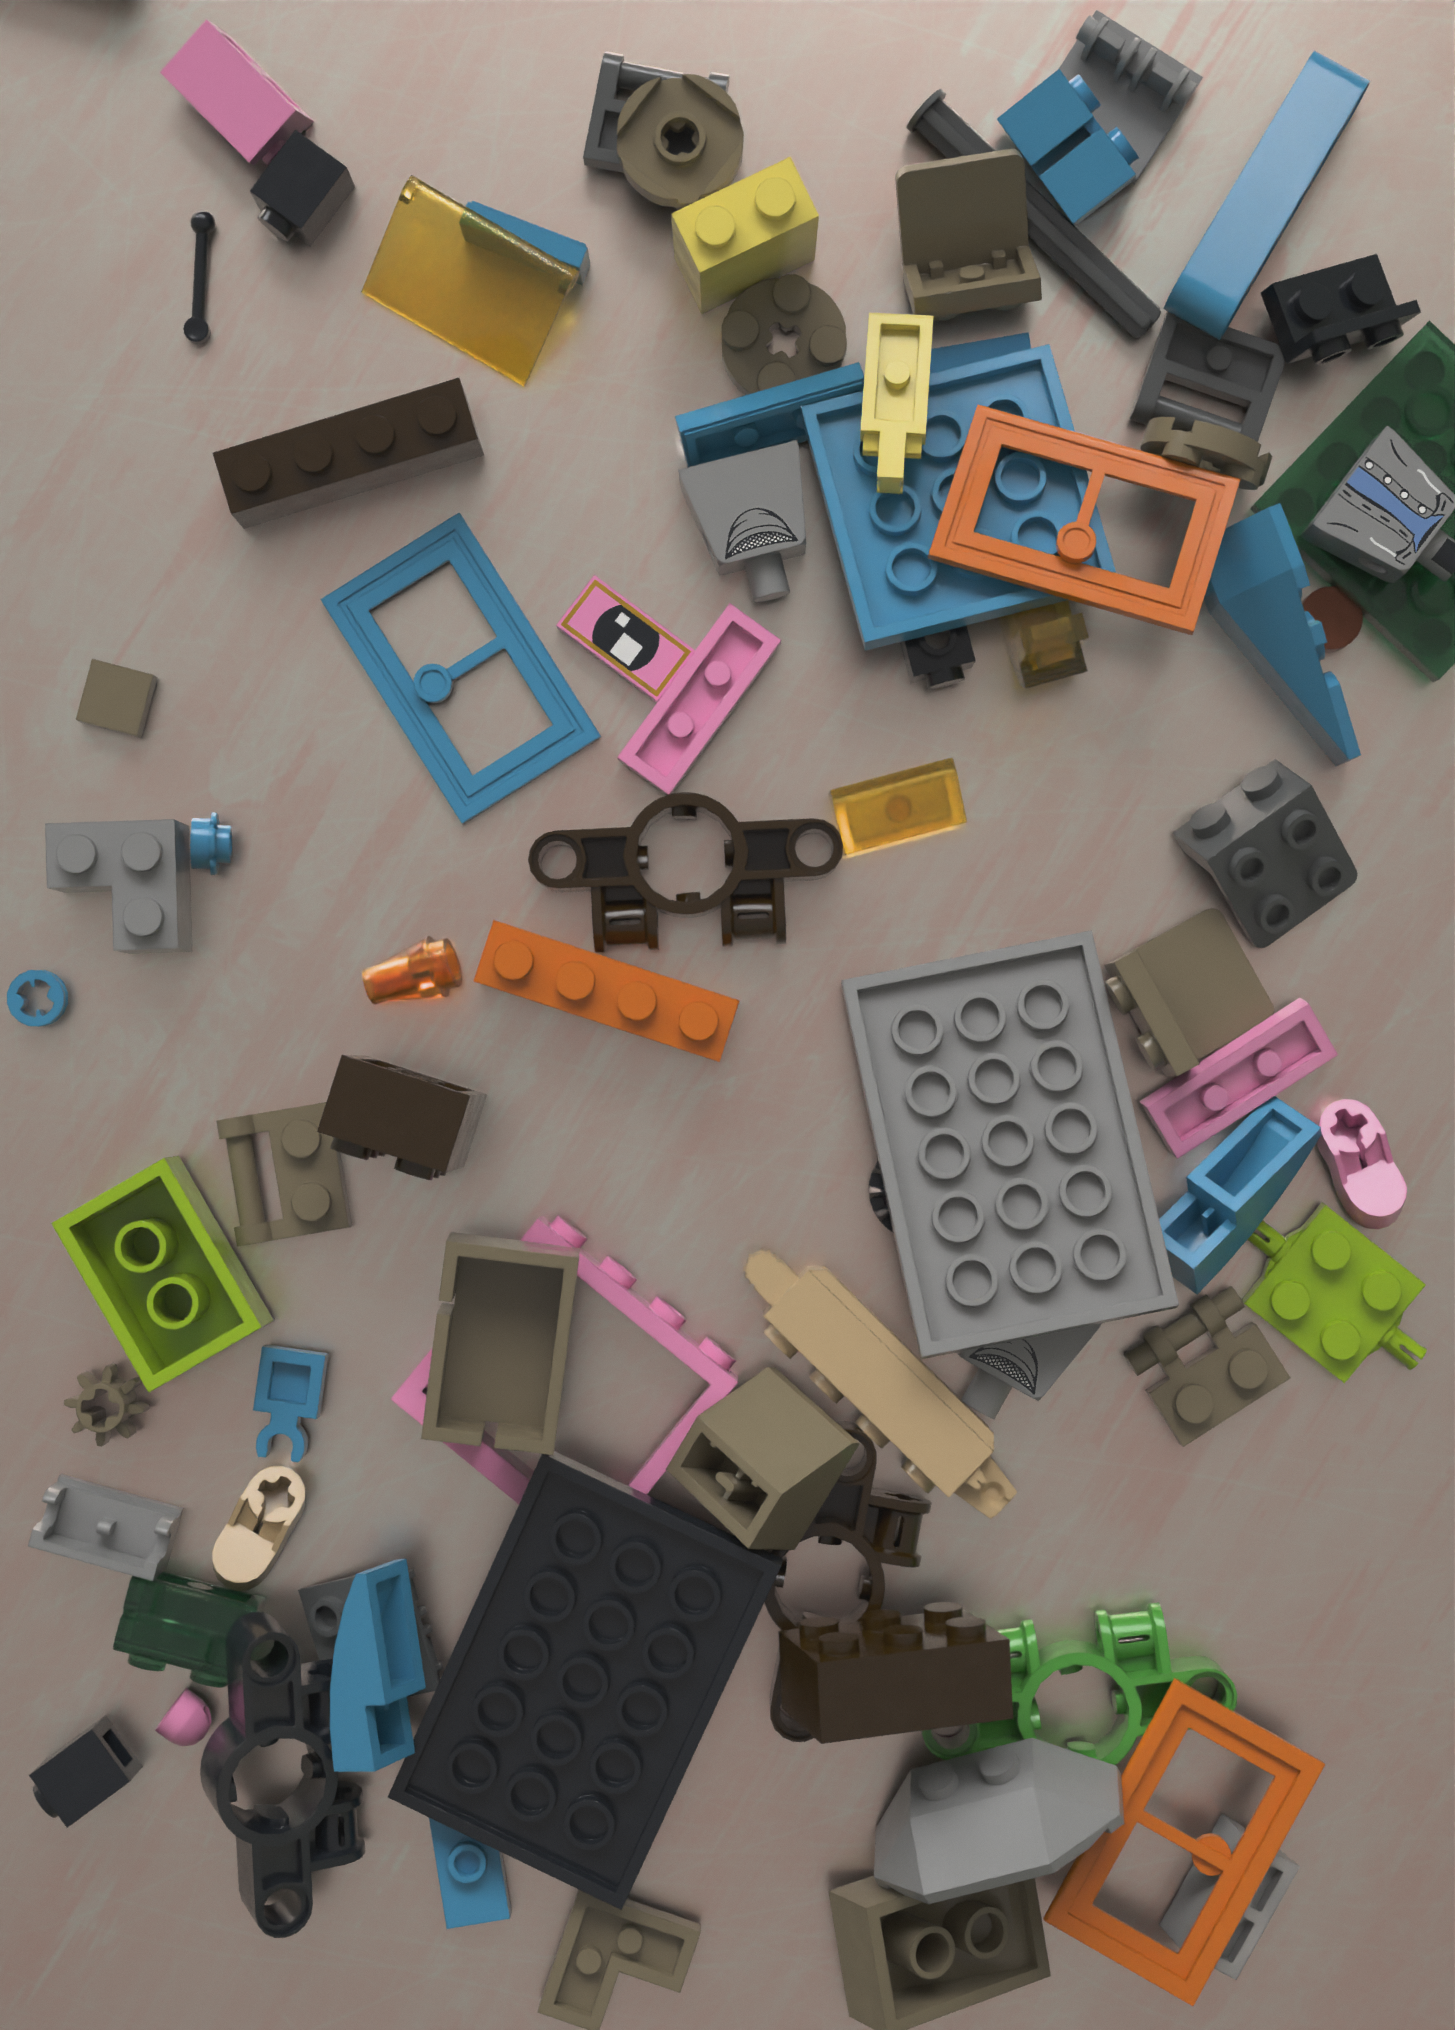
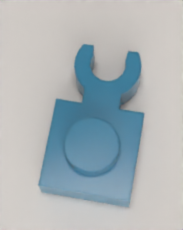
(289, 1388)

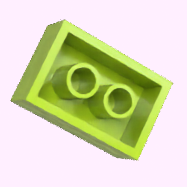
(162, 1272)

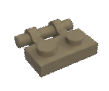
(1214, 1383)

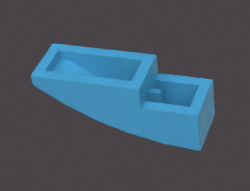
(1235, 1191)
(375, 1671)

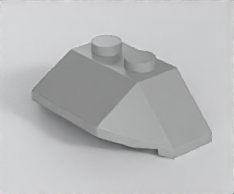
(994, 1819)

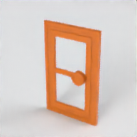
(1066, 575)
(1240, 1872)

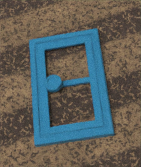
(433, 683)

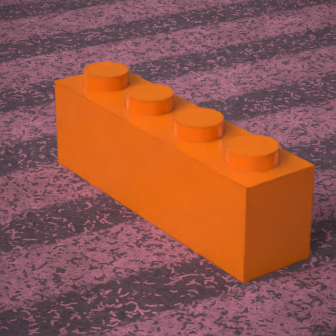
(606, 991)

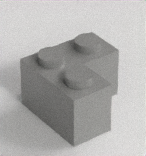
(142, 866)

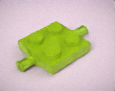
(1334, 1293)

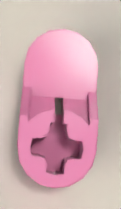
(1353, 1134)

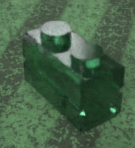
(181, 1625)

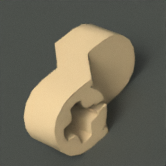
(276, 1501)

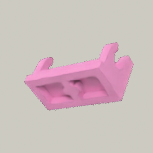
(235, 94)

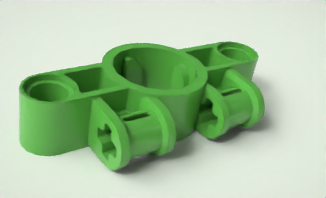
(1128, 1648)

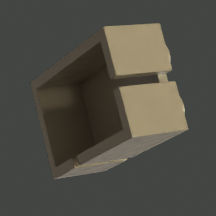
(500, 1342)

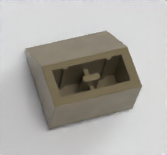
(763, 1461)

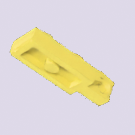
(895, 393)

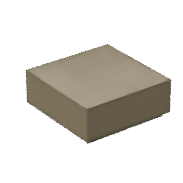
(116, 698)

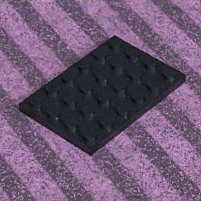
(584, 1678)

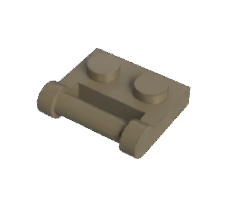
(305, 1169)

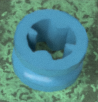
(18, 1002)

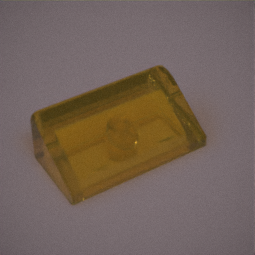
(898, 806)

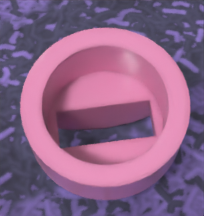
(186, 1720)

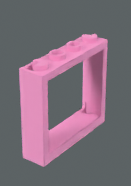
(656, 1319)

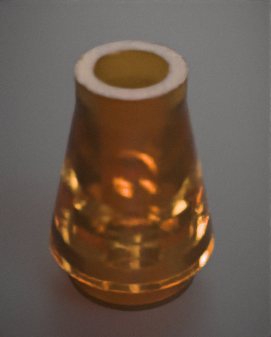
(416, 972)

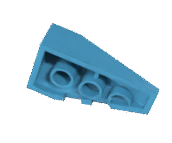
(1260, 608)

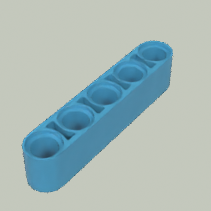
(1266, 195)

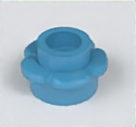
(210, 843)

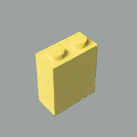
(745, 234)

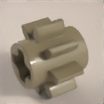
(94, 1417)

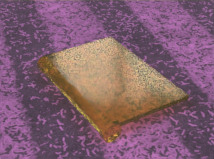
(468, 280)

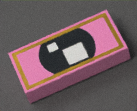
(625, 638)

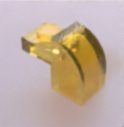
(1045, 643)

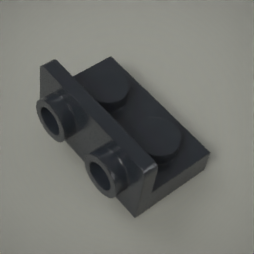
(1334, 309)

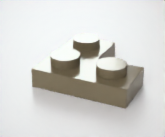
(608, 1941)

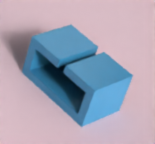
(1068, 146)

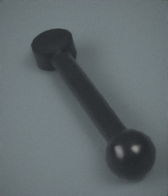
(196, 328)

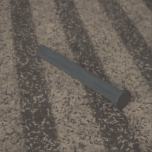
(1046, 224)

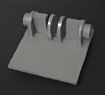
(1133, 81)

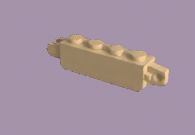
(882, 1379)

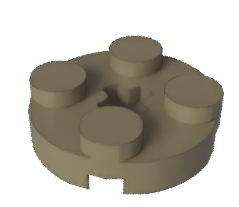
(674, 106)
(787, 305)
(1209, 448)

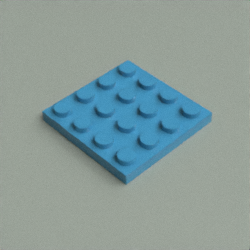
(888, 535)

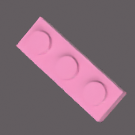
(699, 700)
(1238, 1077)

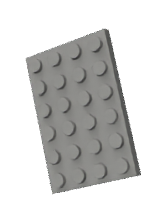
(1008, 1145)

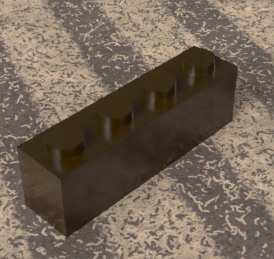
(348, 453)

